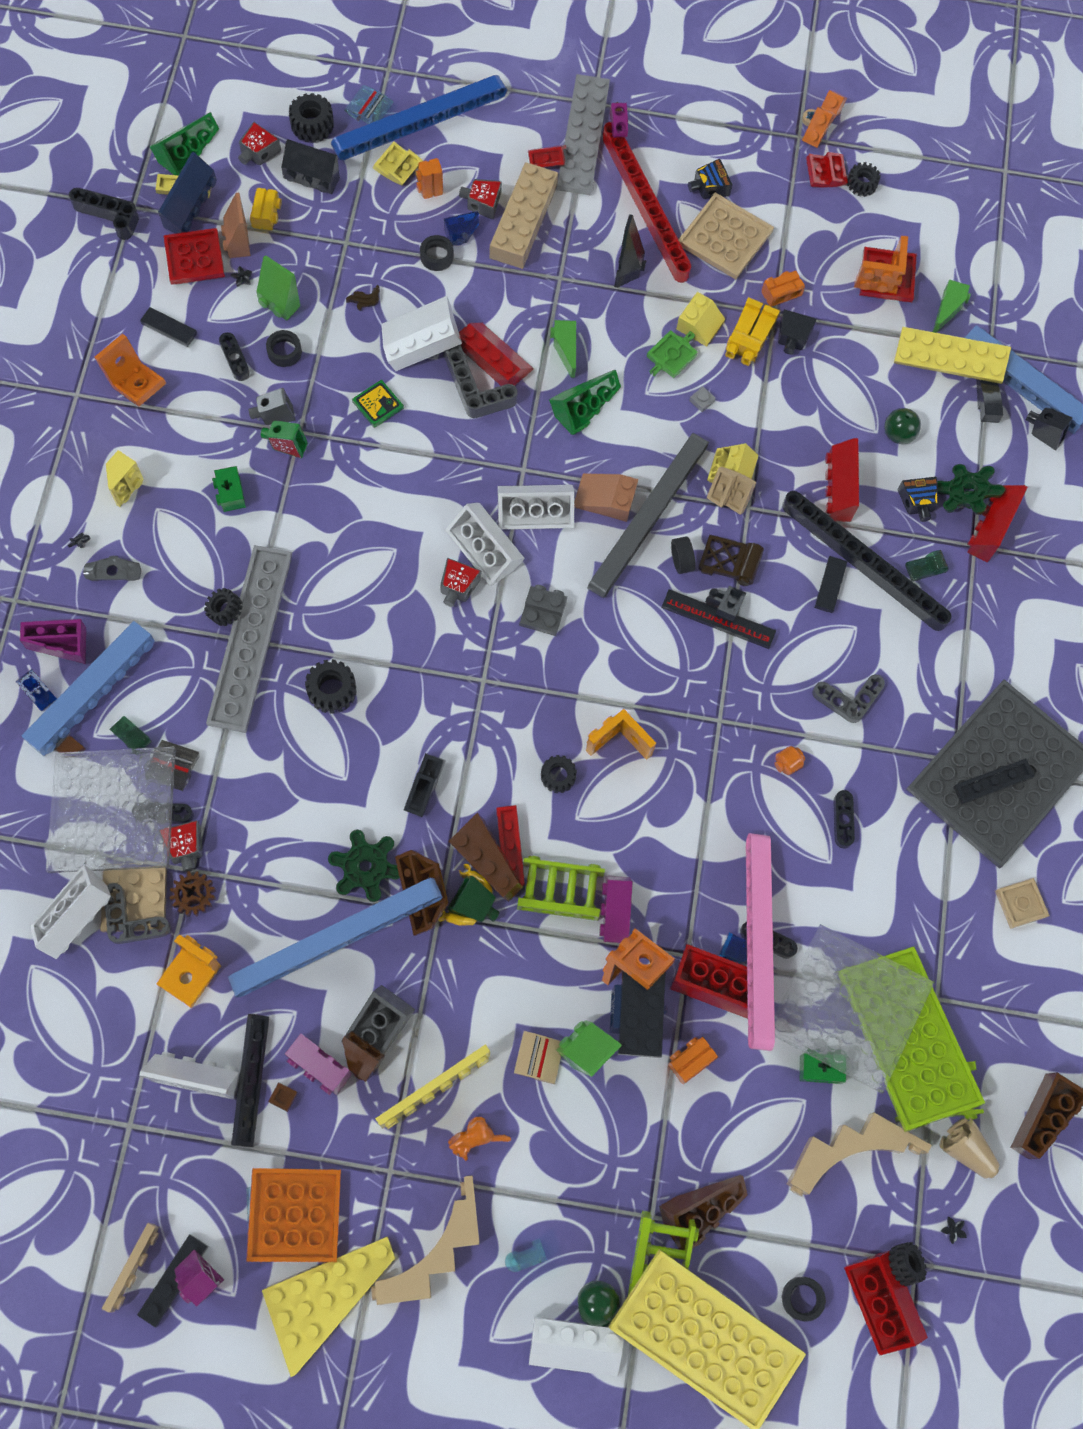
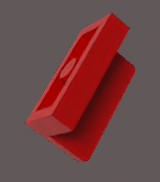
(547, 156)

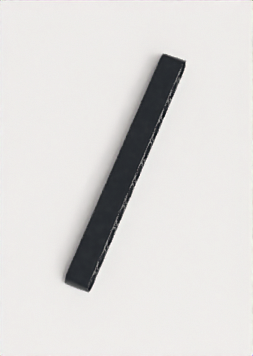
(869, 568)

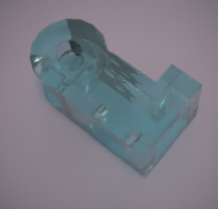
(518, 1261)

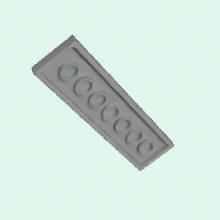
(583, 134)

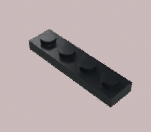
(993, 781)
(166, 1289)

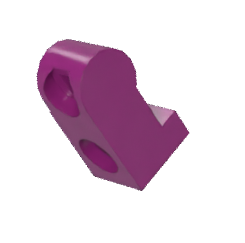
(619, 120)

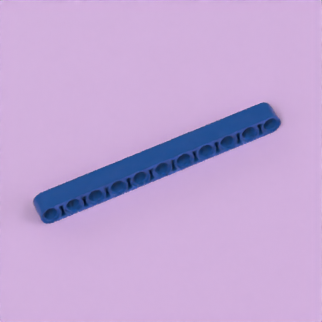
(418, 117)

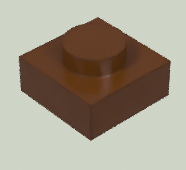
(283, 1097)

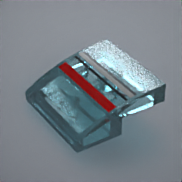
(368, 105)

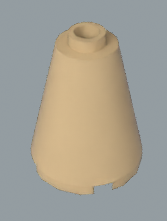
(970, 1148)

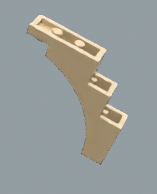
(876, 1135)
(415, 1282)

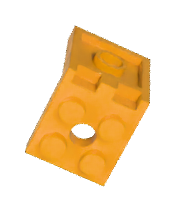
(630, 730)
(192, 960)

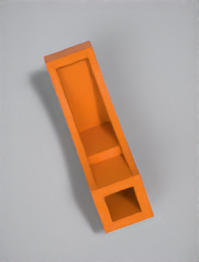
(823, 118)

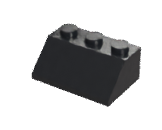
(310, 167)

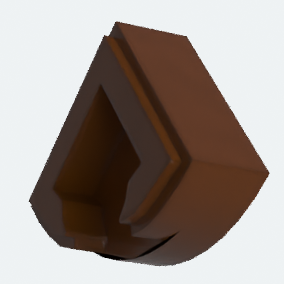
(70, 745)

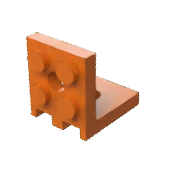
(883, 276)
(128, 372)
(627, 958)

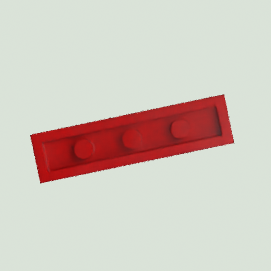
(510, 839)

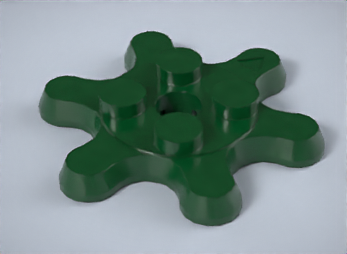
(966, 480)
(361, 852)

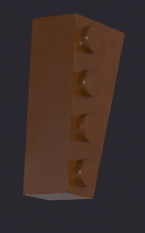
(481, 850)

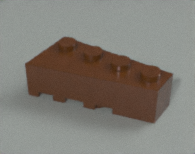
(1048, 1115)

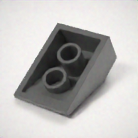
(381, 1019)

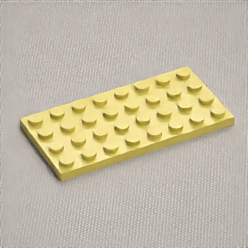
(707, 1340)

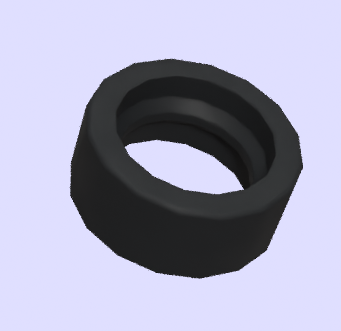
(436, 264)
(282, 336)
(683, 555)
(820, 1299)

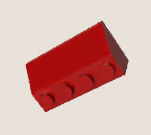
(493, 354)
(842, 480)
(996, 522)
(712, 980)
(885, 1304)

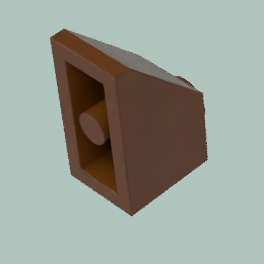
(361, 1056)

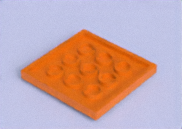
(293, 1215)

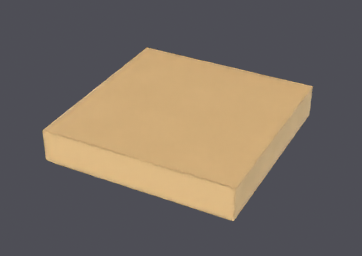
(1022, 903)

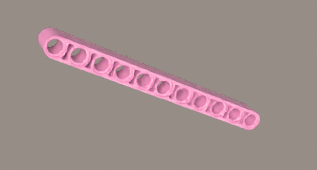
(759, 943)

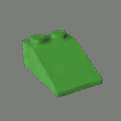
(277, 289)
(587, 1048)

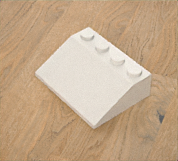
(420, 334)
(191, 1075)

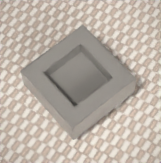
(702, 399)

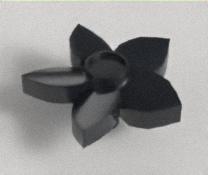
(242, 276)
(79, 540)
(954, 1230)

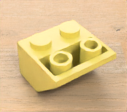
(737, 458)
(122, 477)

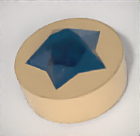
(807, 116)

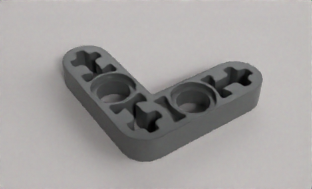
(848, 704)
(128, 927)

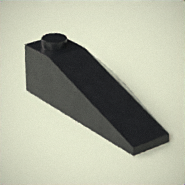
(632, 255)

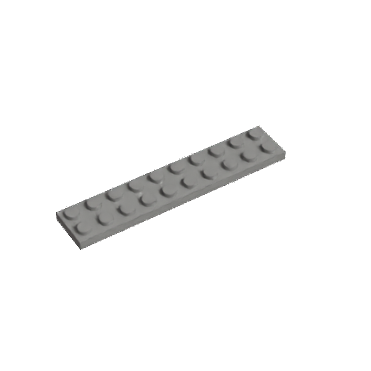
(249, 639)

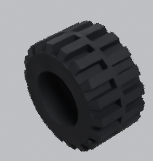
(315, 128)
(325, 672)

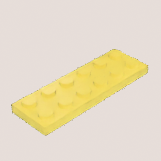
(952, 355)
(426, 1093)

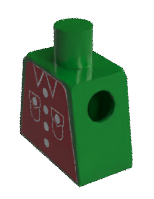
(286, 438)

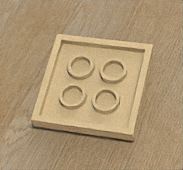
(144, 895)

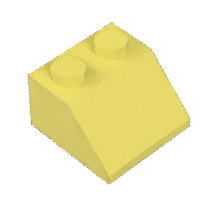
(701, 318)

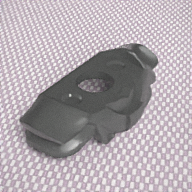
(126, 569)

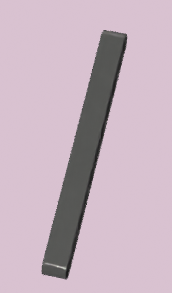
(647, 515)

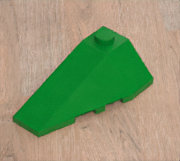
(176, 147)
(579, 404)

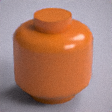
(789, 760)

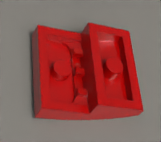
(826, 170)

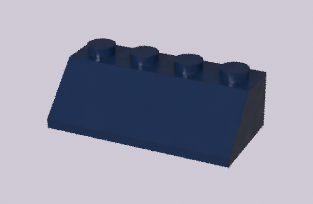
(187, 195)

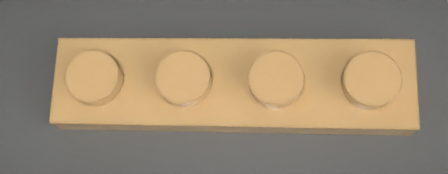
(127, 1277)

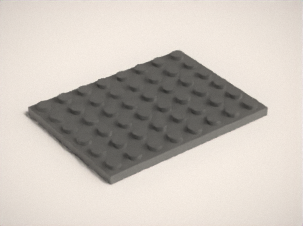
(996, 735)

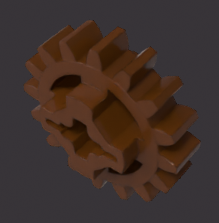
(187, 900)

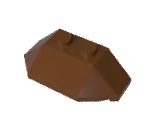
(412, 870)

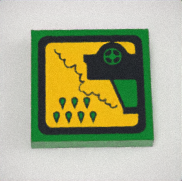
(377, 403)

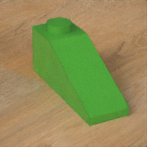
(952, 301)
(565, 343)

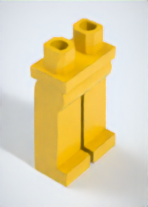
(750, 345)

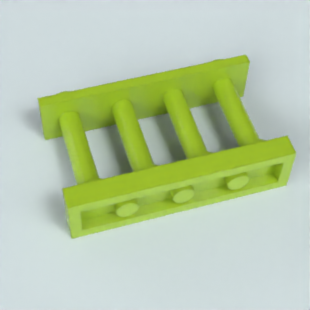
(568, 907)
(644, 1248)

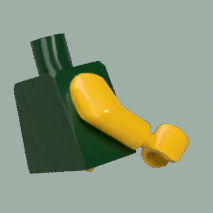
(472, 901)

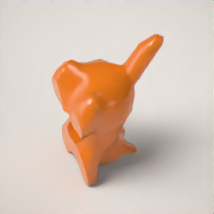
(477, 1134)

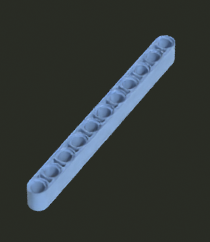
(335, 937)

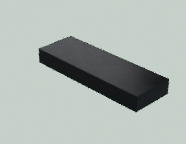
(168, 327)
(830, 584)

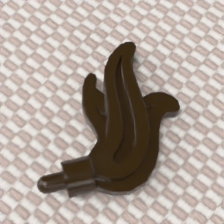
(364, 300)

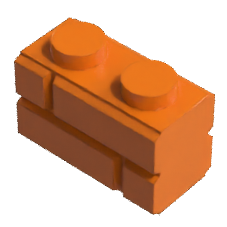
(429, 178)
(782, 288)
(692, 1060)

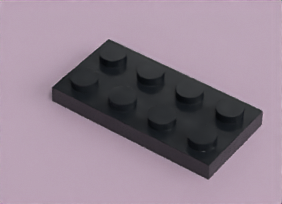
(641, 1018)

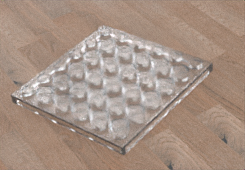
(111, 810)
(851, 1008)

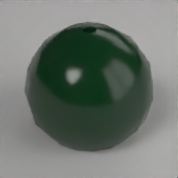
(902, 426)
(598, 1303)

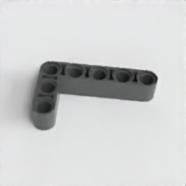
(475, 397)

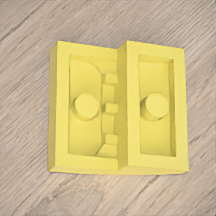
(397, 164)

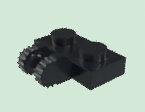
(726, 602)

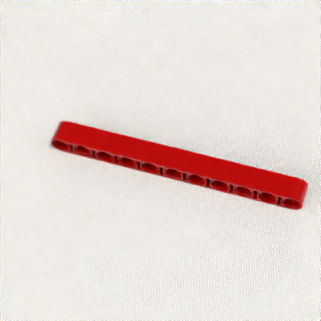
(647, 205)

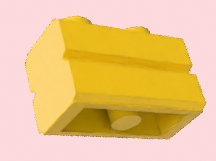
(265, 208)

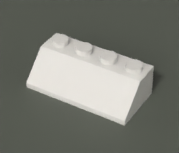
(536, 507)
(484, 543)
(70, 912)
(575, 1347)

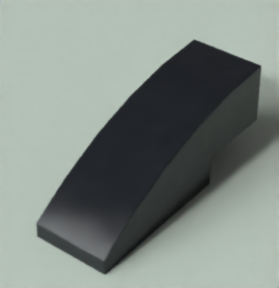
(989, 401)
(424, 784)

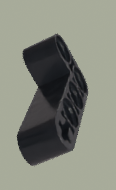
(120, 211)

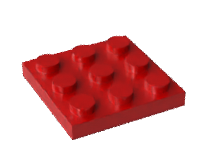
(194, 256)
(905, 290)

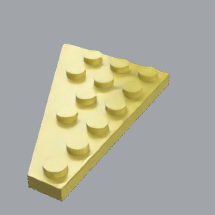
(317, 1300)

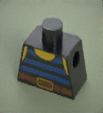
(711, 179)
(919, 496)

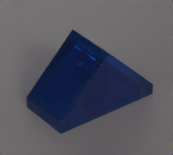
(36, 690)

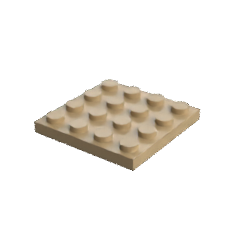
(725, 236)

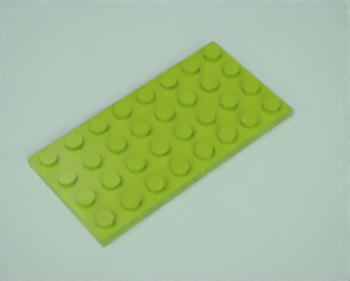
(932, 1071)

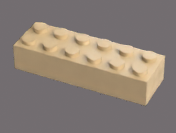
(523, 215)

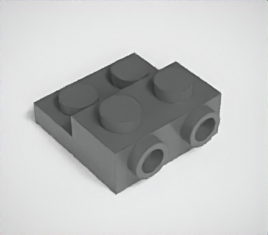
(543, 610)

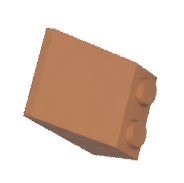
(235, 230)
(606, 494)

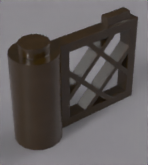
(746, 563)

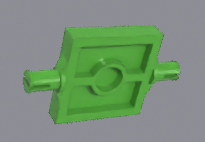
(672, 354)

